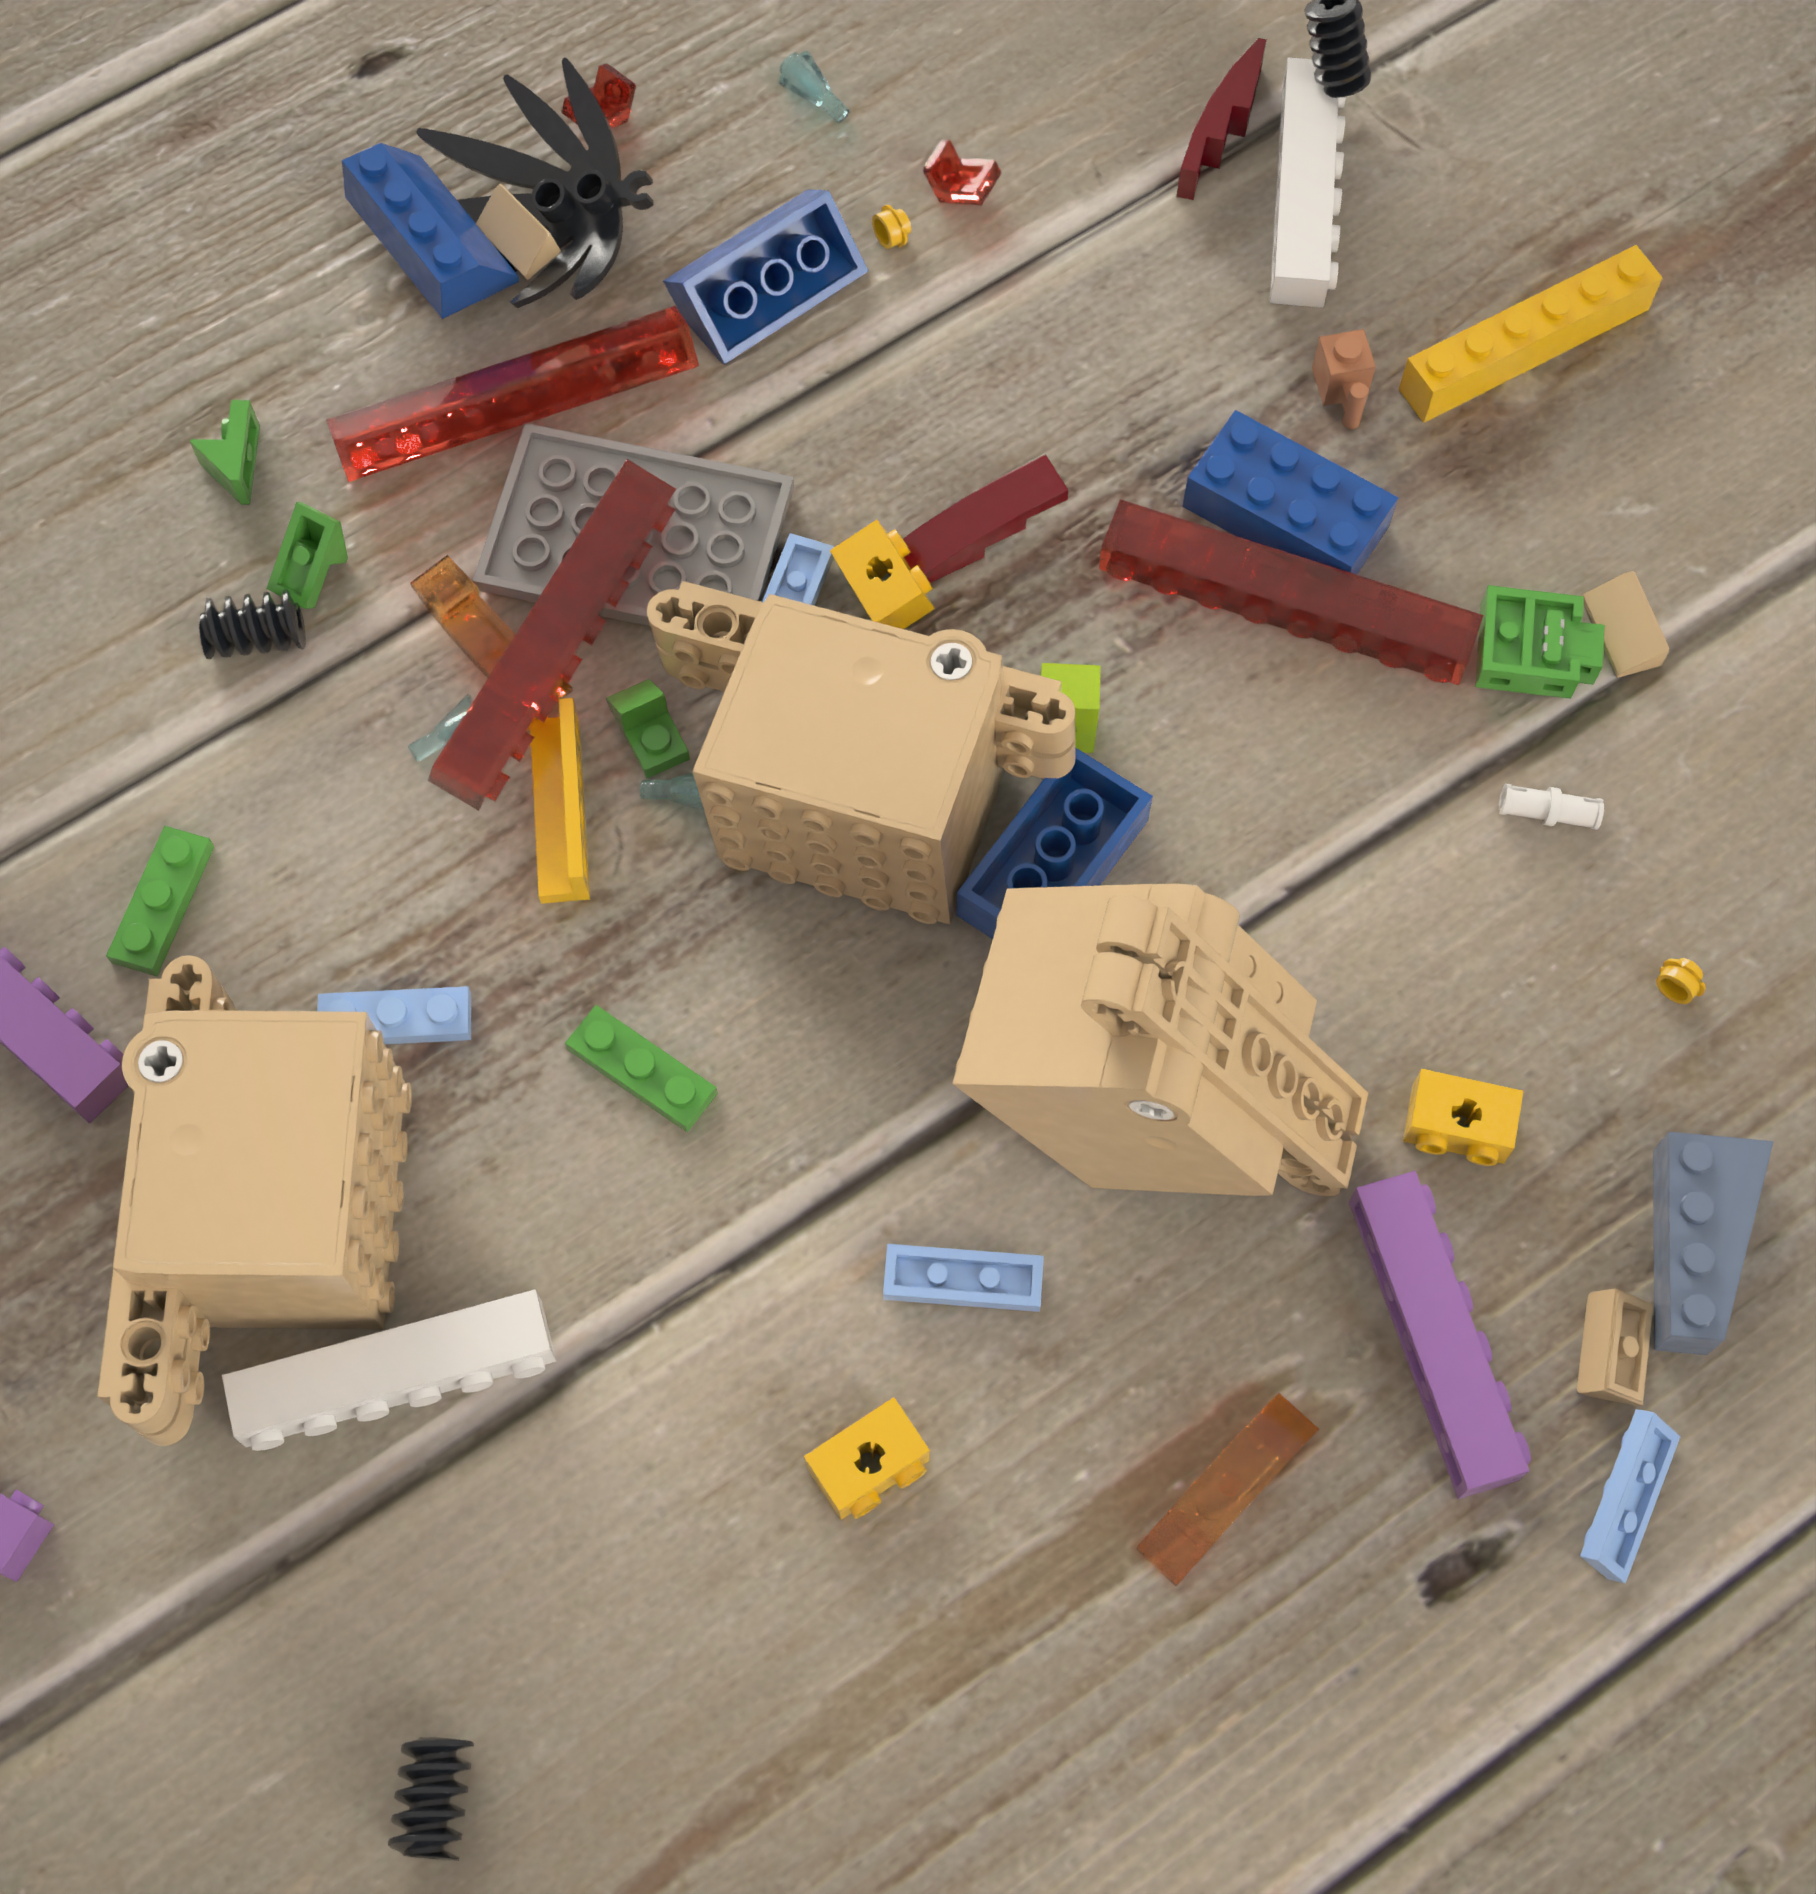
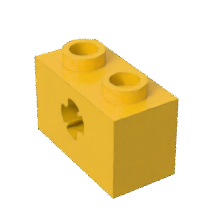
(867, 559)
(1489, 1110)
(838, 1460)

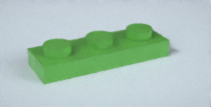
(160, 901)
(641, 1068)

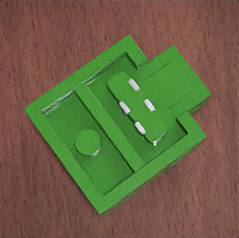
(1536, 643)

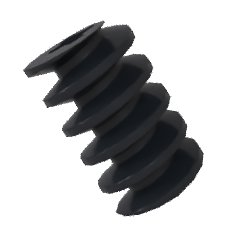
(1338, 46)
(251, 626)
(430, 1798)

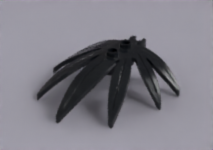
(570, 204)

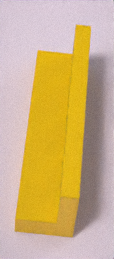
(559, 807)

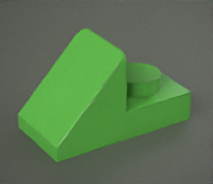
(234, 456)
(307, 551)
(648, 727)

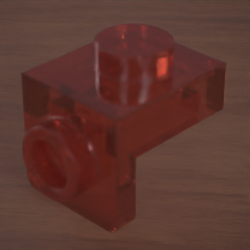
(613, 93)
(960, 179)

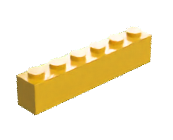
(1529, 333)

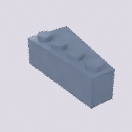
(1701, 1233)

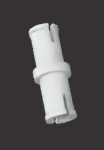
(1551, 806)

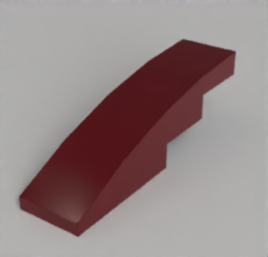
(1224, 114)
(984, 518)

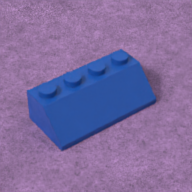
(424, 228)
(767, 274)

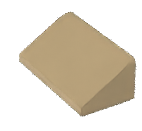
(517, 233)
(1631, 629)
(1615, 1347)

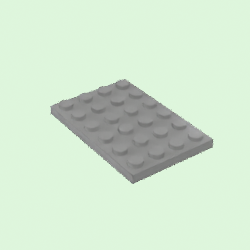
(717, 537)

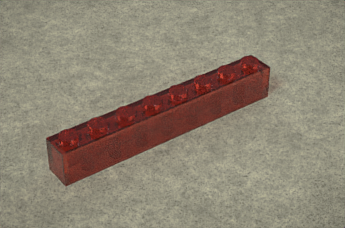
(512, 393)
(1289, 592)
(551, 636)

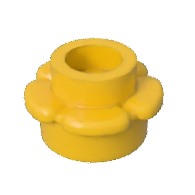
(891, 227)
(1680, 980)

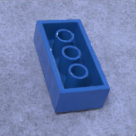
(1287, 496)
(1060, 838)

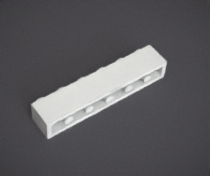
(1306, 190)
(388, 1370)

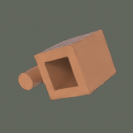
(1344, 373)

